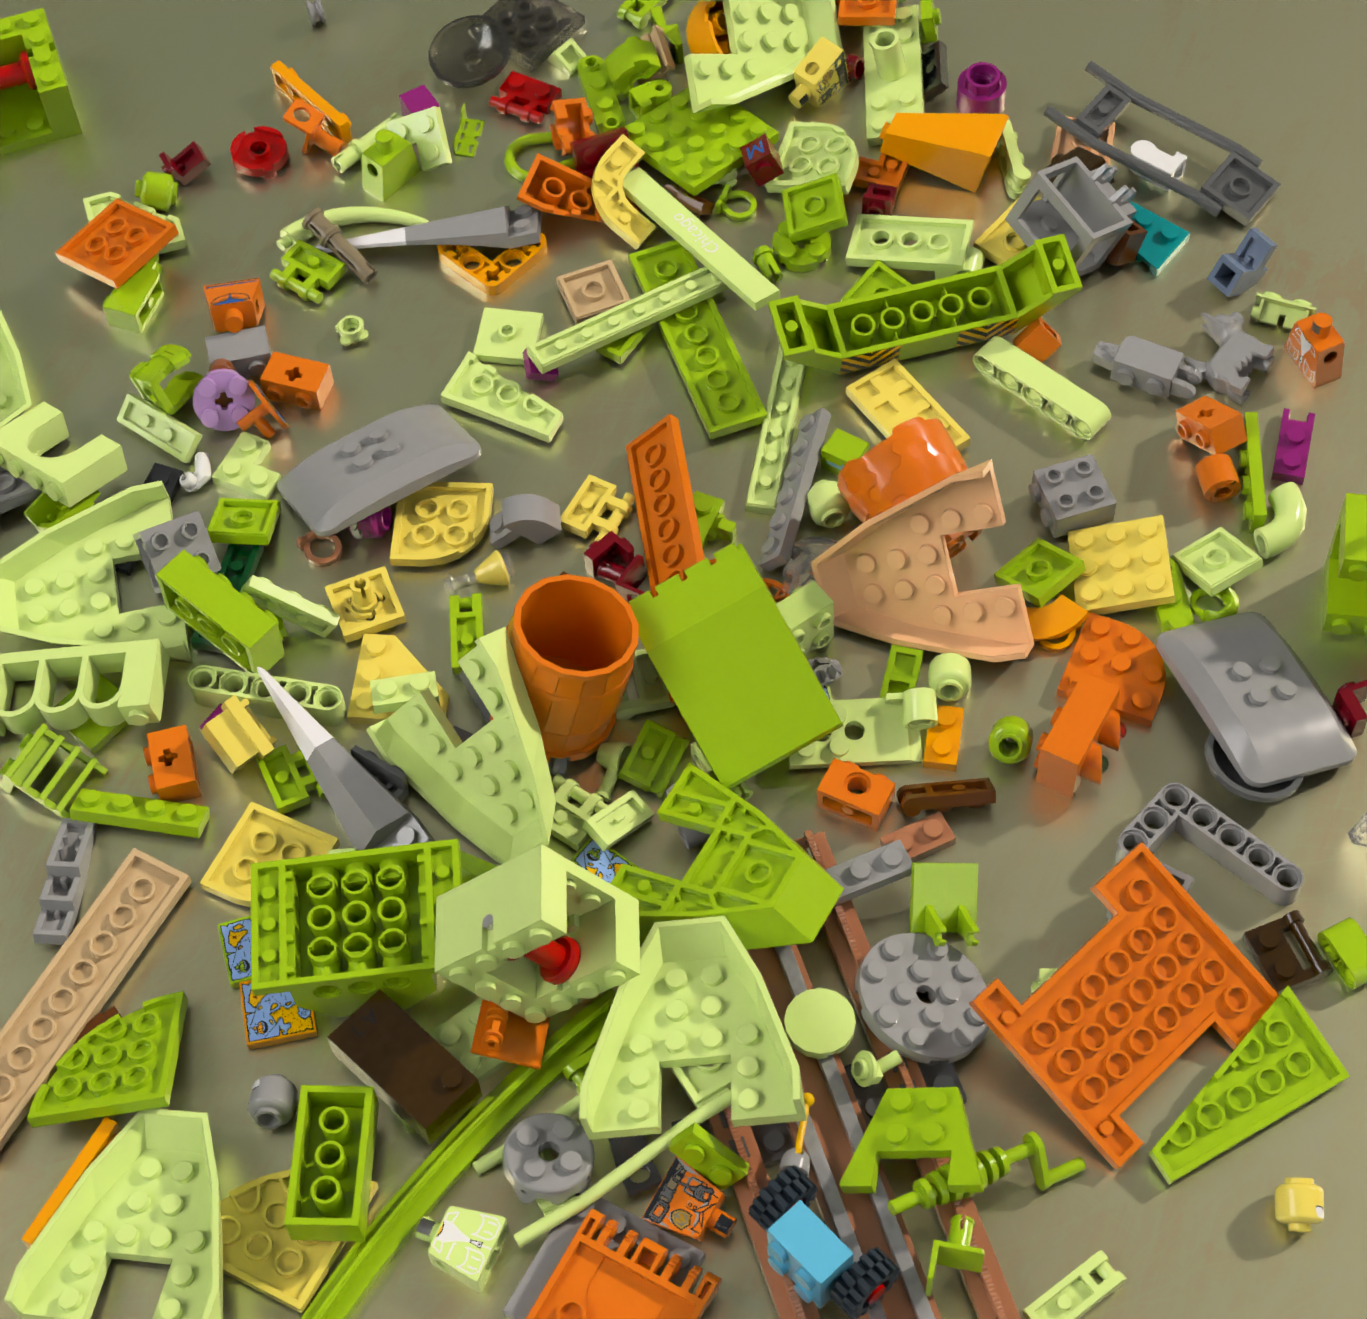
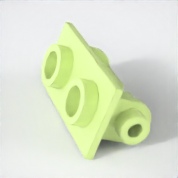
(1273, 306)

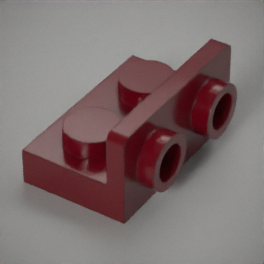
(589, 150)

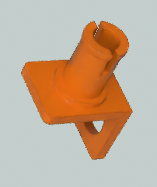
(313, 128)

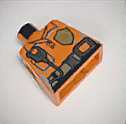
(688, 1204)

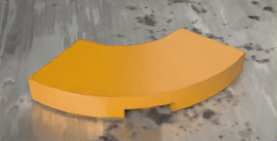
(1055, 619)

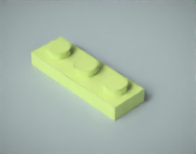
(159, 427)
(291, 606)

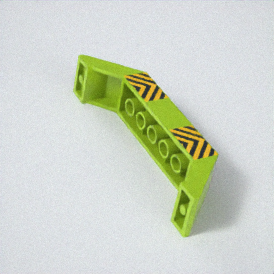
(927, 314)

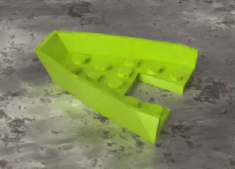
(744, 871)

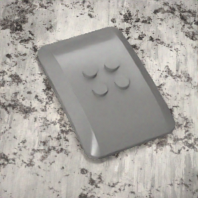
(376, 467)
(1257, 698)

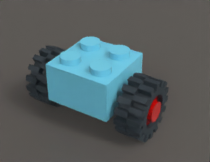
(812, 1253)

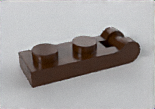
(945, 795)

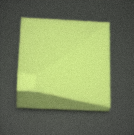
(567, 57)

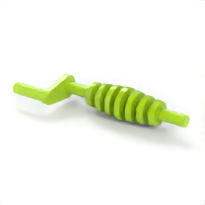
(992, 1166)

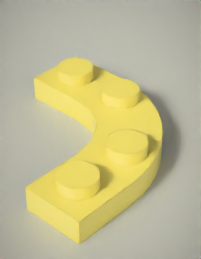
(610, 196)

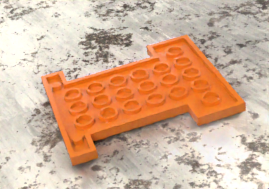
(1128, 1002)

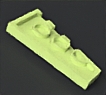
(488, 395)

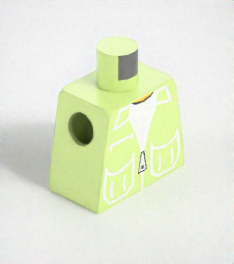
(465, 1243)

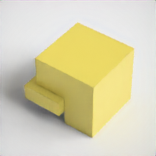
(238, 735)

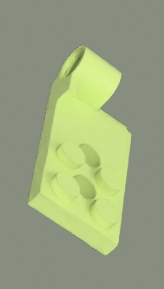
(939, 247)
(888, 727)

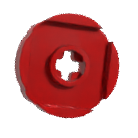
(263, 164)

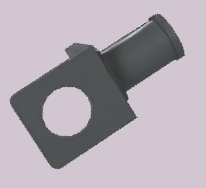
(625, 1148)

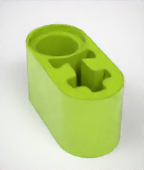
(1346, 950)

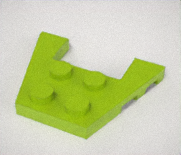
(916, 1125)

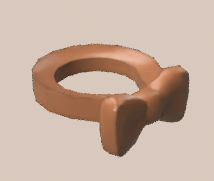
(303, 543)

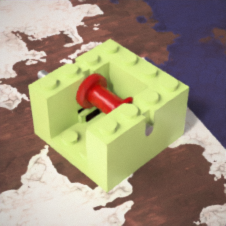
(512, 939)

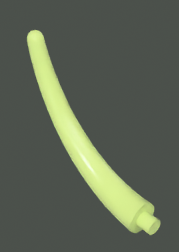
(346, 216)

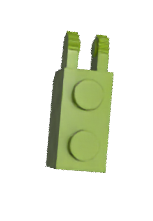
(135, 300)

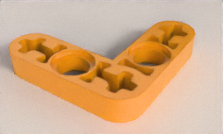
(491, 269)

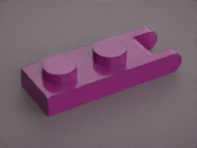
(1292, 448)

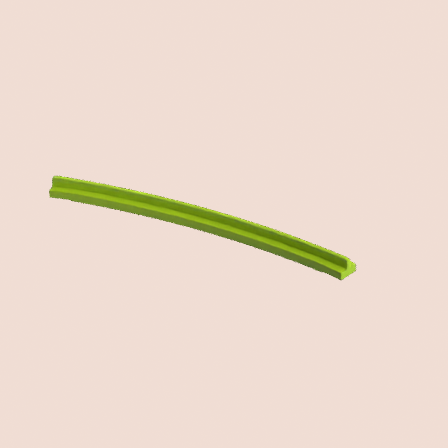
(451, 1161)

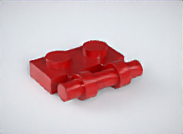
(526, 91)

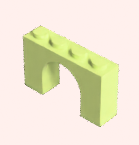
(62, 477)

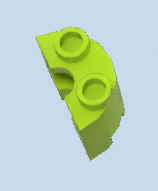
(631, 62)

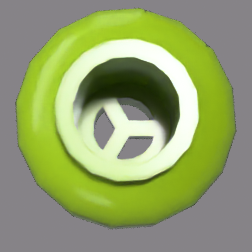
(157, 190)
(1010, 739)

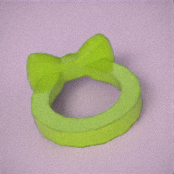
(721, 205)

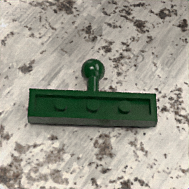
(238, 566)

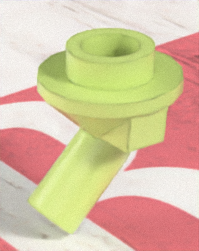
(869, 1071)

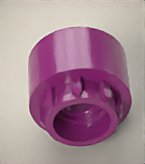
(981, 89)

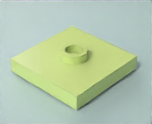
(506, 335)
(1217, 561)

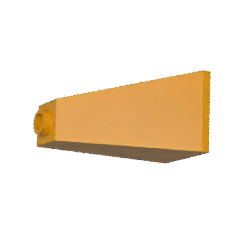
(945, 143)

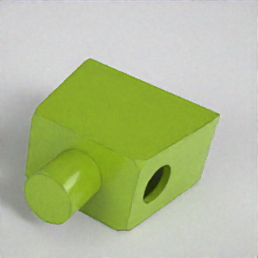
(388, 165)

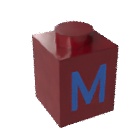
(762, 160)

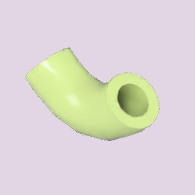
(1287, 523)

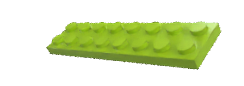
(701, 347)

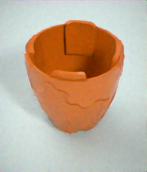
(901, 467)

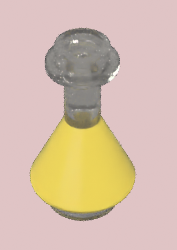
(494, 570)

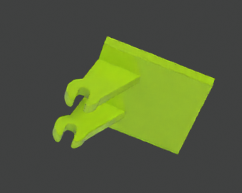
(944, 900)

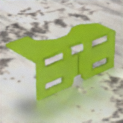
(470, 134)

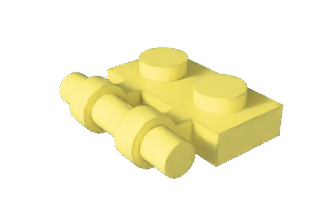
(590, 503)

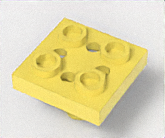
(361, 598)

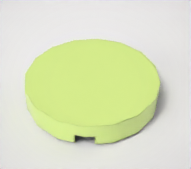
(820, 1023)

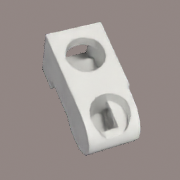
(1149, 154)

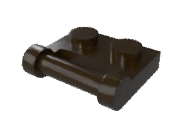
(1277, 958)

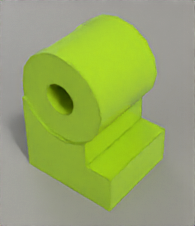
(648, 96)

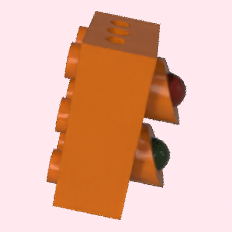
(1078, 730)

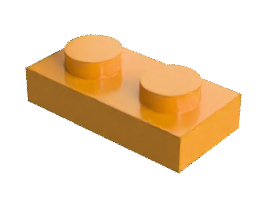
(944, 739)

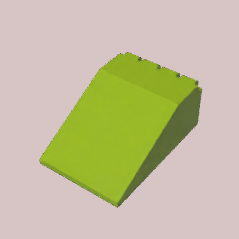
(733, 666)

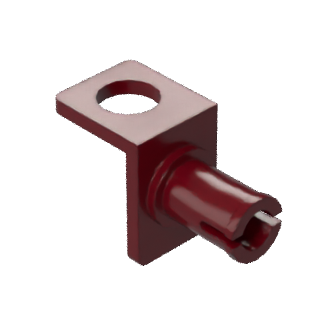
(624, 578)

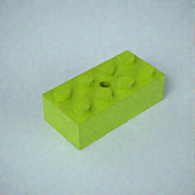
(221, 613)
(332, 1163)

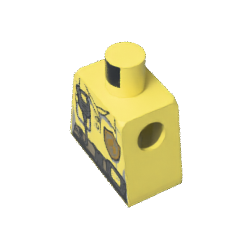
(819, 75)

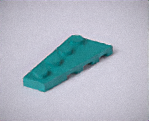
(1162, 239)

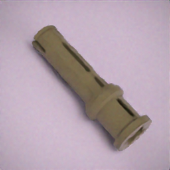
(330, 237)

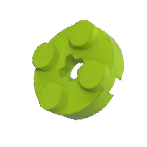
(796, 259)

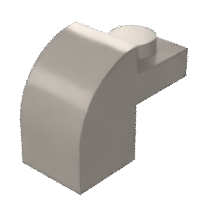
(527, 517)

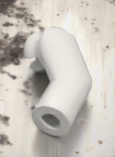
(194, 481)

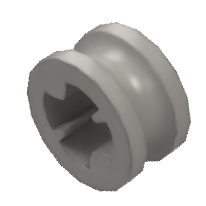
(315, 12)

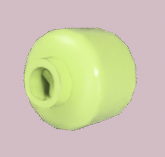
(827, 504)
(950, 676)

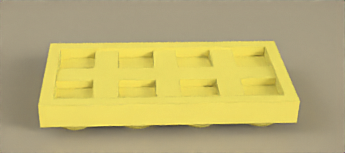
(894, 396)

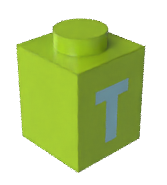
(841, 449)

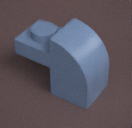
(1244, 268)

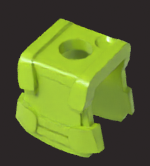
(149, 374)

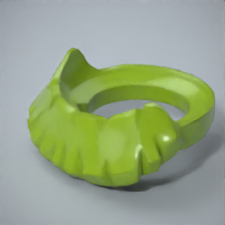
(1227, 596)

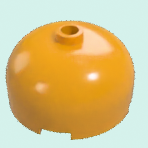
(707, 29)

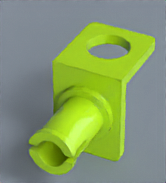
(957, 1251)

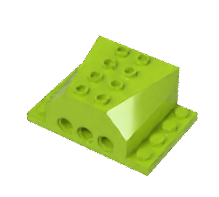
(350, 924)

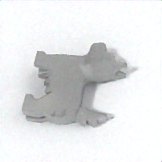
(1234, 359)

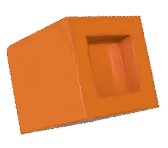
(1038, 340)

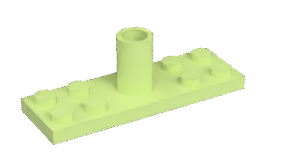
(892, 71)

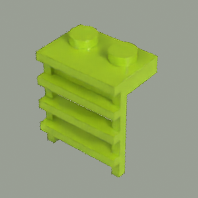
(34, 755)

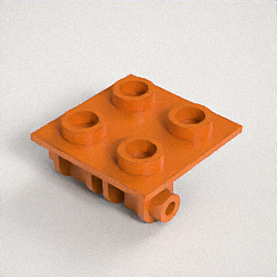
(508, 1036)

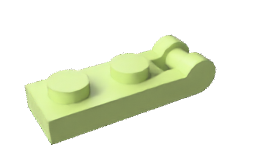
(1012, 163)
(1077, 1291)

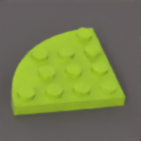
(116, 1066)

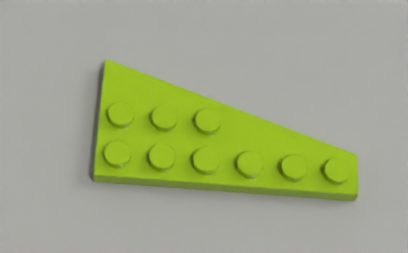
(1263, 1080)

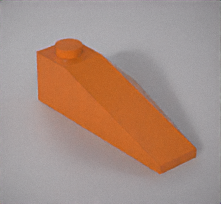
(559, 190)

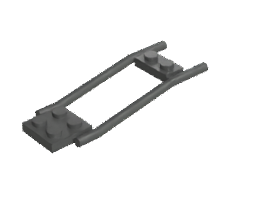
(1234, 187)

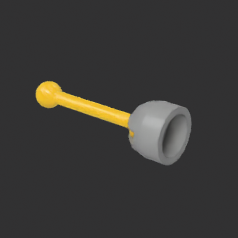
(796, 1155)

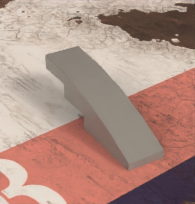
(65, 882)

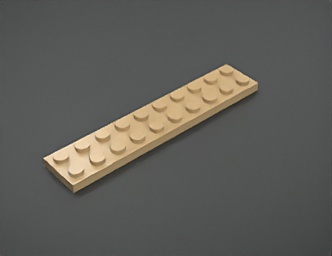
(82, 979)

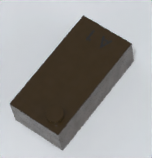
(405, 1066)

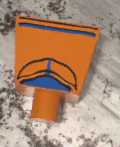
(235, 304)

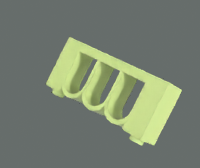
(136, 702)

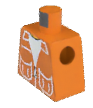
(1316, 349)

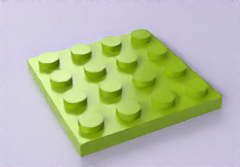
(697, 146)

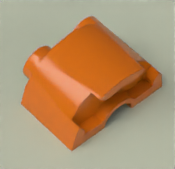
(571, 123)

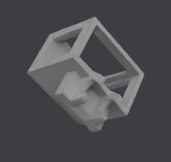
(1076, 205)

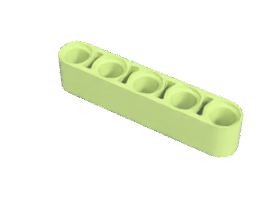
(1042, 387)
(225, 681)

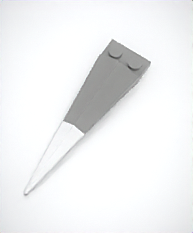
(484, 228)
(360, 801)

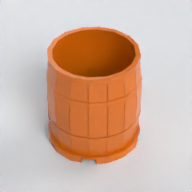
(575, 658)

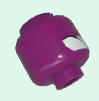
(372, 526)

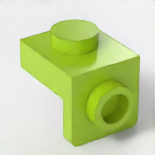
(929, 22)

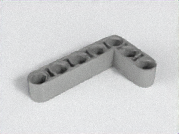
(1210, 841)

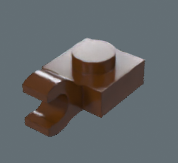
(695, 204)

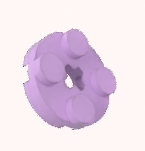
(209, 388)

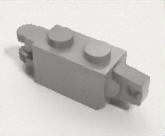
(1148, 367)

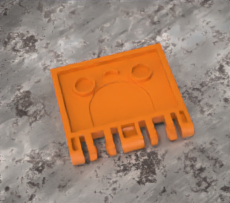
(607, 1285)

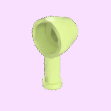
(612, 757)

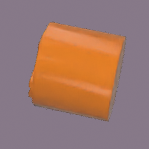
(1218, 478)

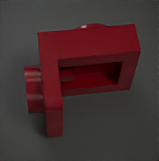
(186, 164)
(879, 199)
(609, 547)
(1349, 708)

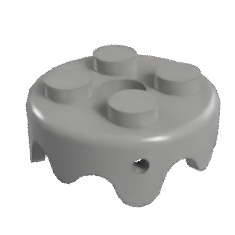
(545, 1179)

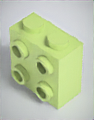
(809, 616)

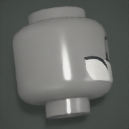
(272, 1101)

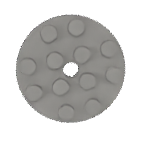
(899, 1019)

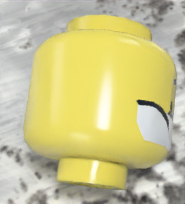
(1299, 1204)

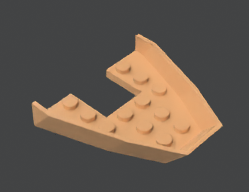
(899, 583)

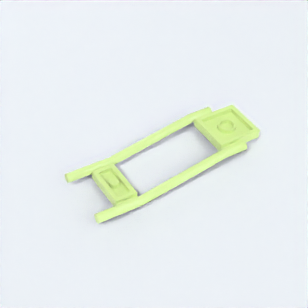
(708, 1089)

